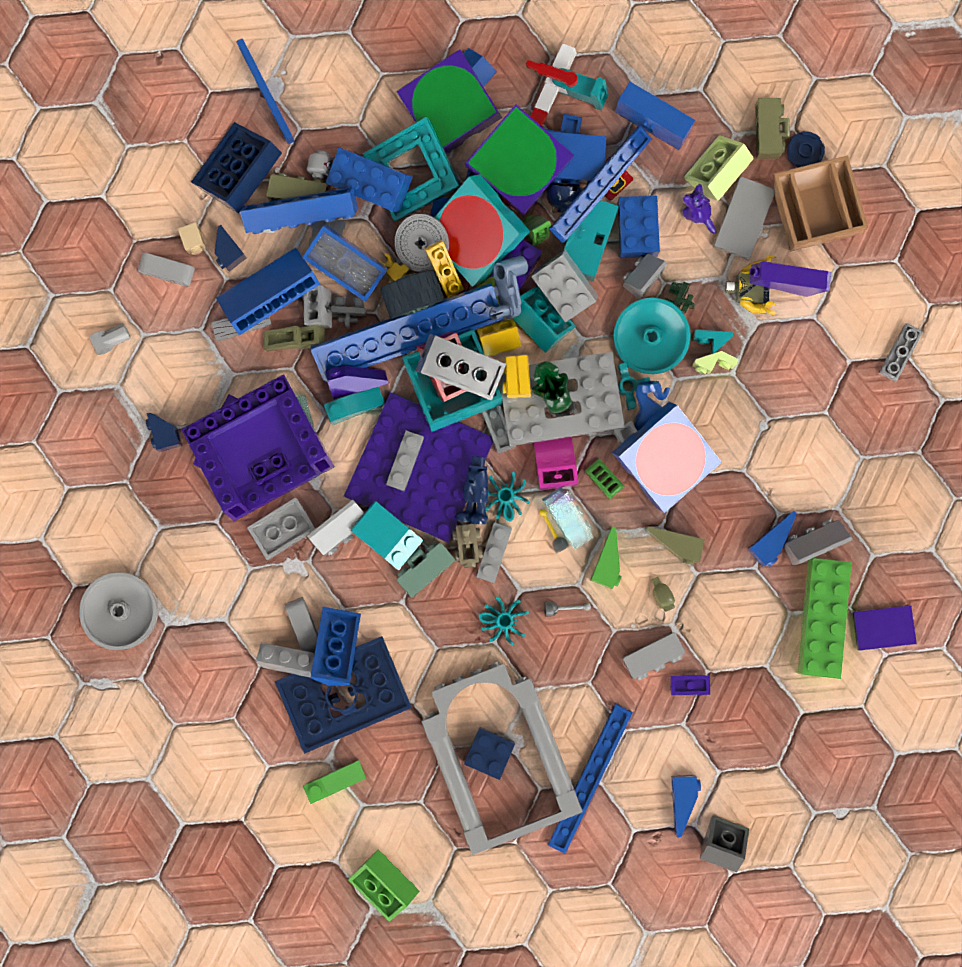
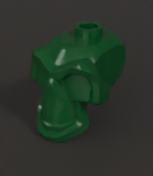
(552, 387)

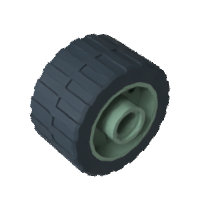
(411, 293)

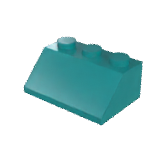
(541, 320)

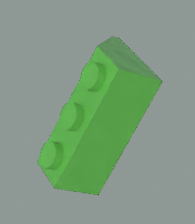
(384, 885)

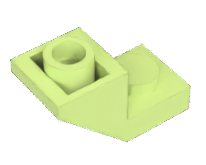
(707, 363)

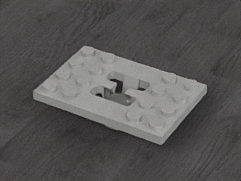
(596, 394)

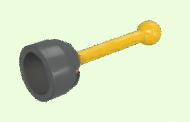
(559, 543)

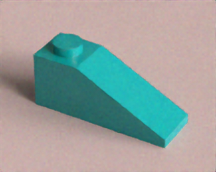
(354, 405)

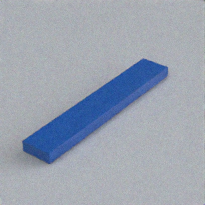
(265, 91)

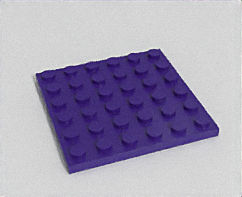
(437, 477)

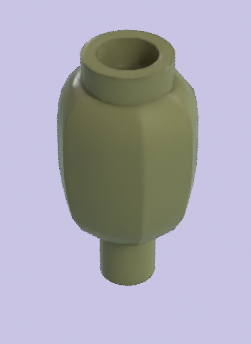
(663, 595)

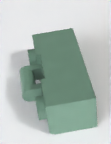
(426, 571)

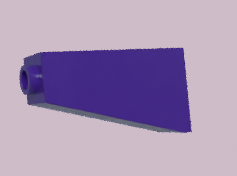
(790, 278)

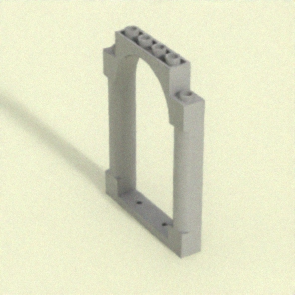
(439, 737)

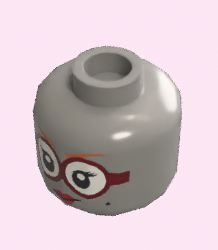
(319, 164)

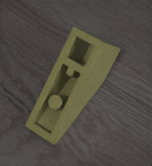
(680, 545)

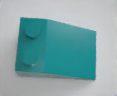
(386, 535)

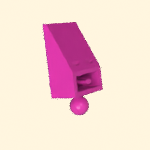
(555, 460)

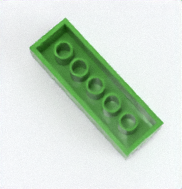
(824, 618)

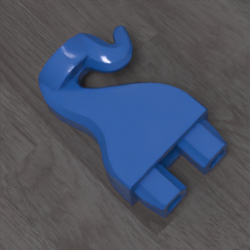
(648, 406)

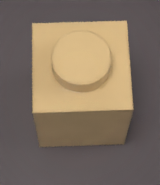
(192, 238)

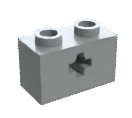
(318, 307)

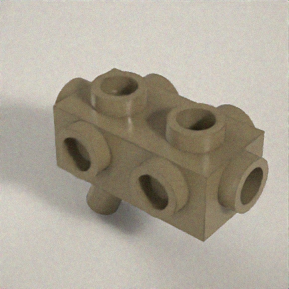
(466, 536)

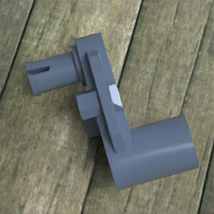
(507, 287)

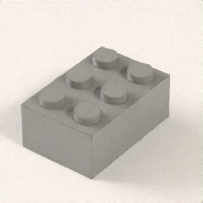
(565, 285)

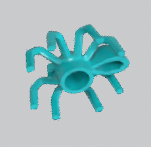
(506, 496)
(504, 620)

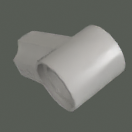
(104, 341)

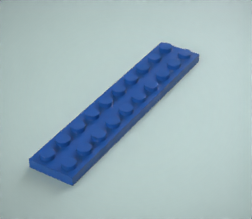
(406, 332)

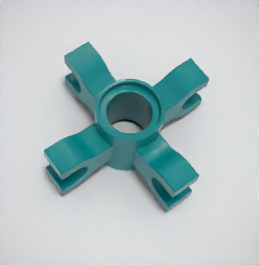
(629, 396)

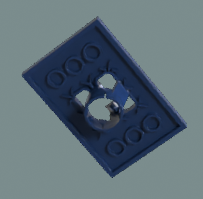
(311, 710)

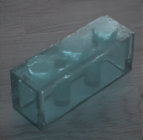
(568, 517)

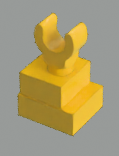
(395, 271)

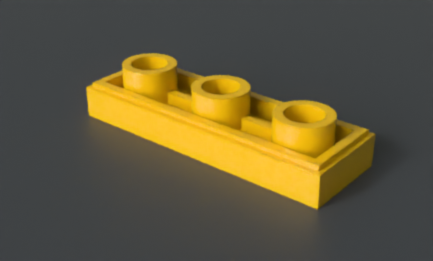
(440, 261)

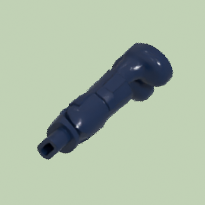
(475, 492)

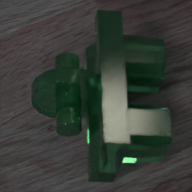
(681, 291)

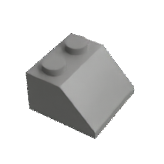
(644, 275)

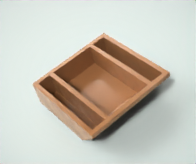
(819, 203)

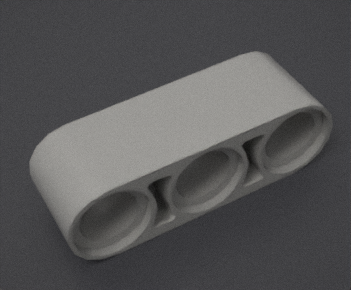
(166, 269)
(302, 624)

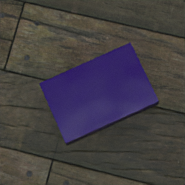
(884, 628)

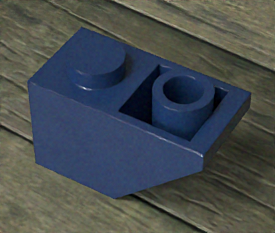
(164, 434)

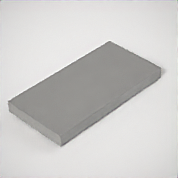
(744, 218)

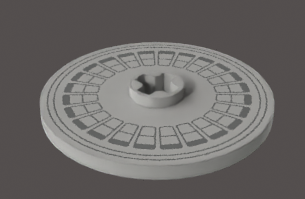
(413, 230)

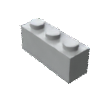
(653, 656)
(285, 659)

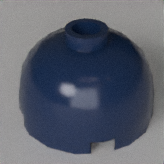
(562, 195)

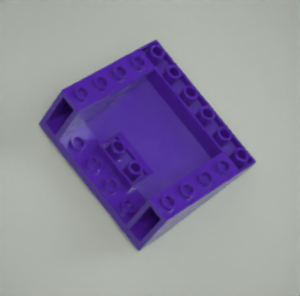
(257, 448)

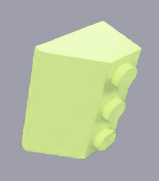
(719, 166)

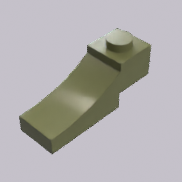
(293, 337)

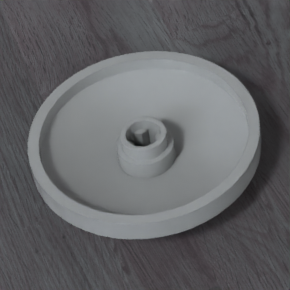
(118, 611)

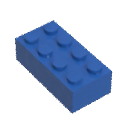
(369, 179)

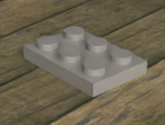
(281, 528)

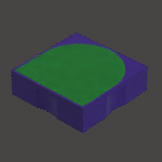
(451, 101)
(519, 160)

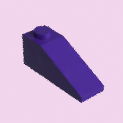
(351, 380)

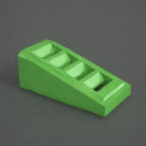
(613, 492)

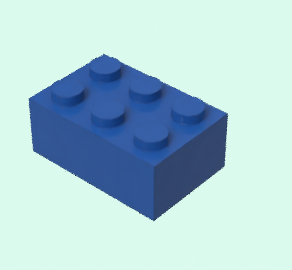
(638, 226)

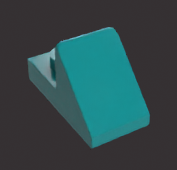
(717, 338)

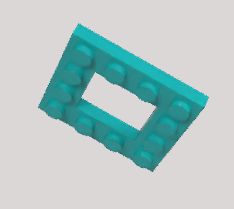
(444, 178)

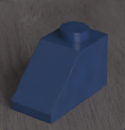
(227, 251)

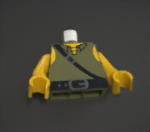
(751, 296)

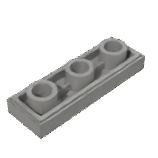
(895, 361)

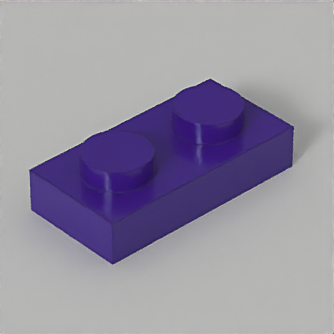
(690, 685)

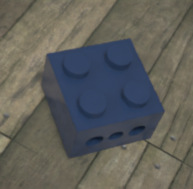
(489, 753)

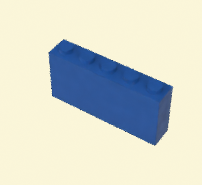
(587, 159)
(267, 291)

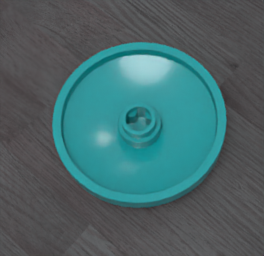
(652, 336)

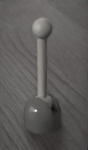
(552, 608)

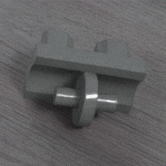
(340, 309)

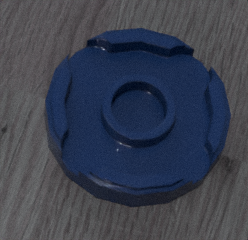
(805, 149)

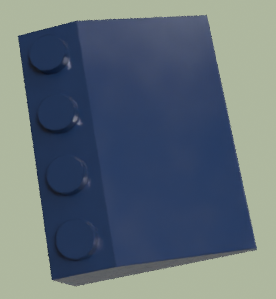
(236, 167)

